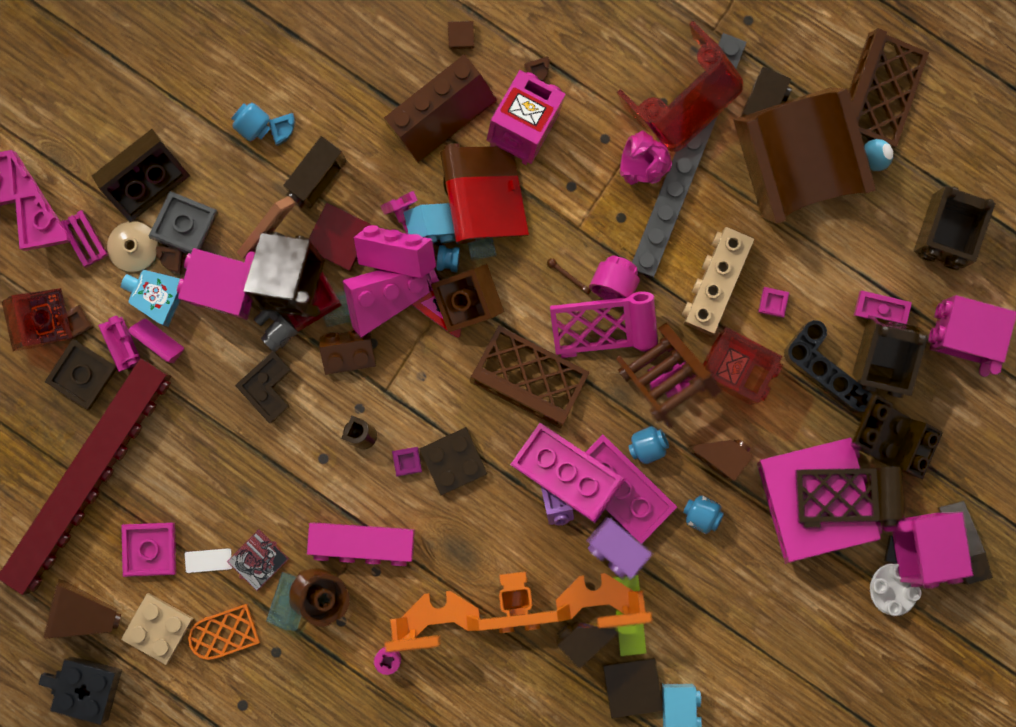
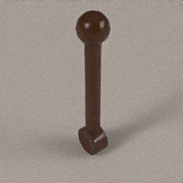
(552, 263)

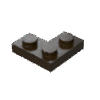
(259, 384)

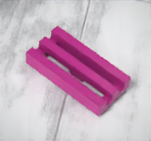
(73, 220)

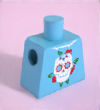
(153, 295)

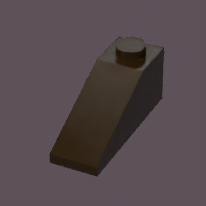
(978, 557)

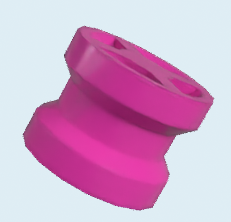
(392, 659)

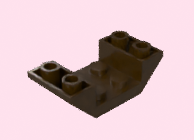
(896, 438)

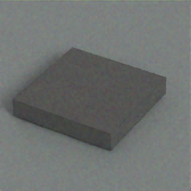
(183, 223)

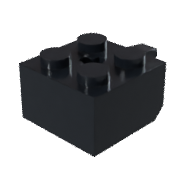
(69, 693)

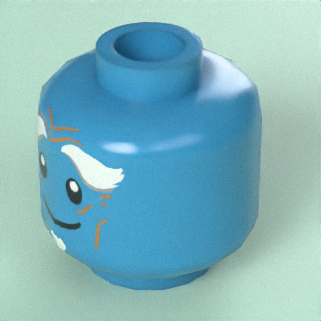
(703, 514)

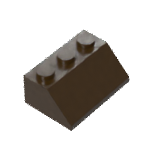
(140, 175)

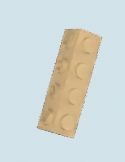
(718, 280)

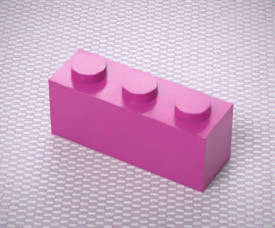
(395, 251)

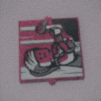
(257, 560)

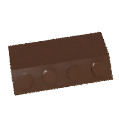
(440, 108)

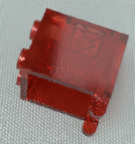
(733, 360)

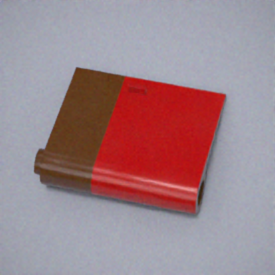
(483, 193)

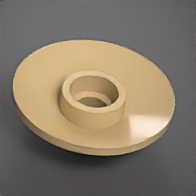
(140, 256)

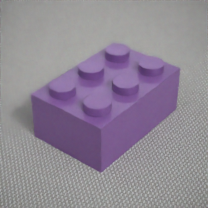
(618, 547)

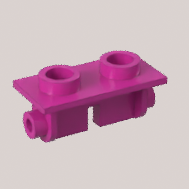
(119, 343)

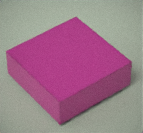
(773, 302)

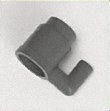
(279, 332)

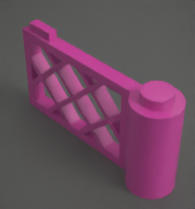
(638, 317)

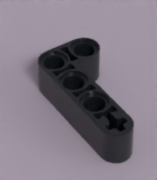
(831, 371)

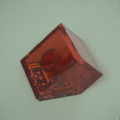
(36, 319)

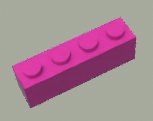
(360, 542)

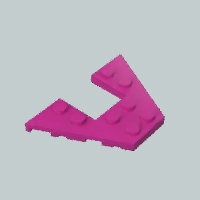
(35, 218)

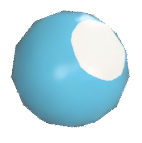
(878, 154)

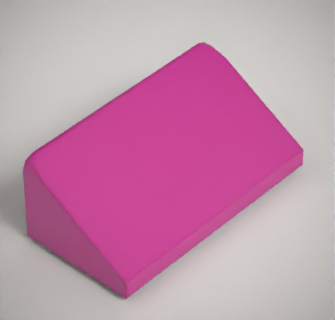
(156, 340)

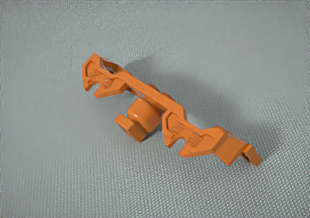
(516, 601)

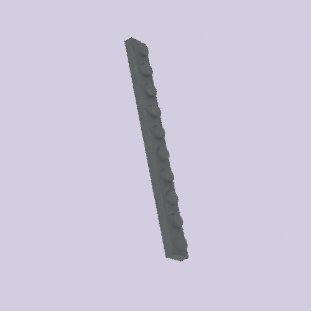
(677, 184)

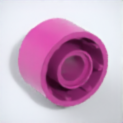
(615, 278)

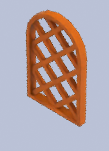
(216, 636)

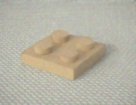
(157, 628)

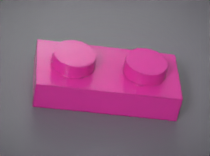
(882, 307)

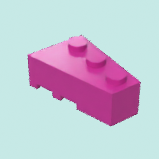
(379, 296)

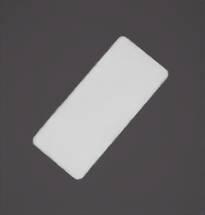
(207, 560)

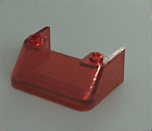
(697, 104)

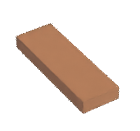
(267, 224)

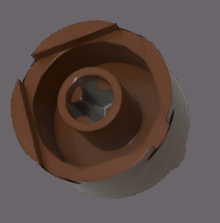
(322, 610)

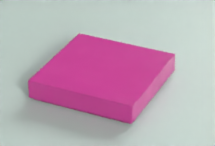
(148, 549)

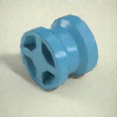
(448, 258)

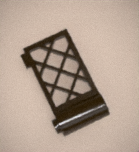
(884, 489)

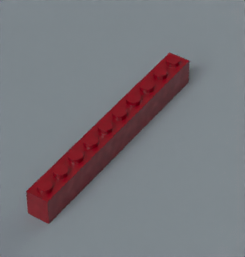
(84, 476)

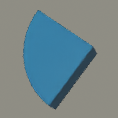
(282, 128)

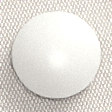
(890, 594)

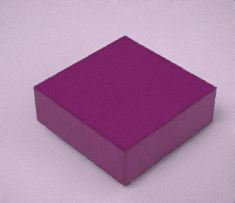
(407, 461)

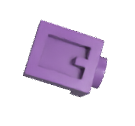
(557, 510)

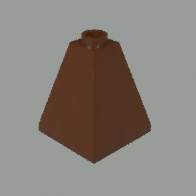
(78, 613)

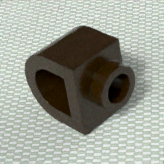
(359, 433)

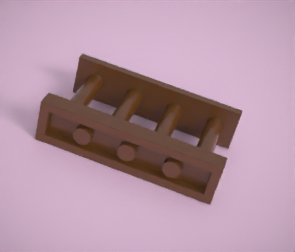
(680, 354)

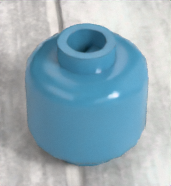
(251, 122)
(648, 445)

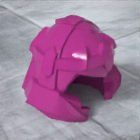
(644, 159)

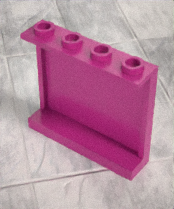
(780, 490)

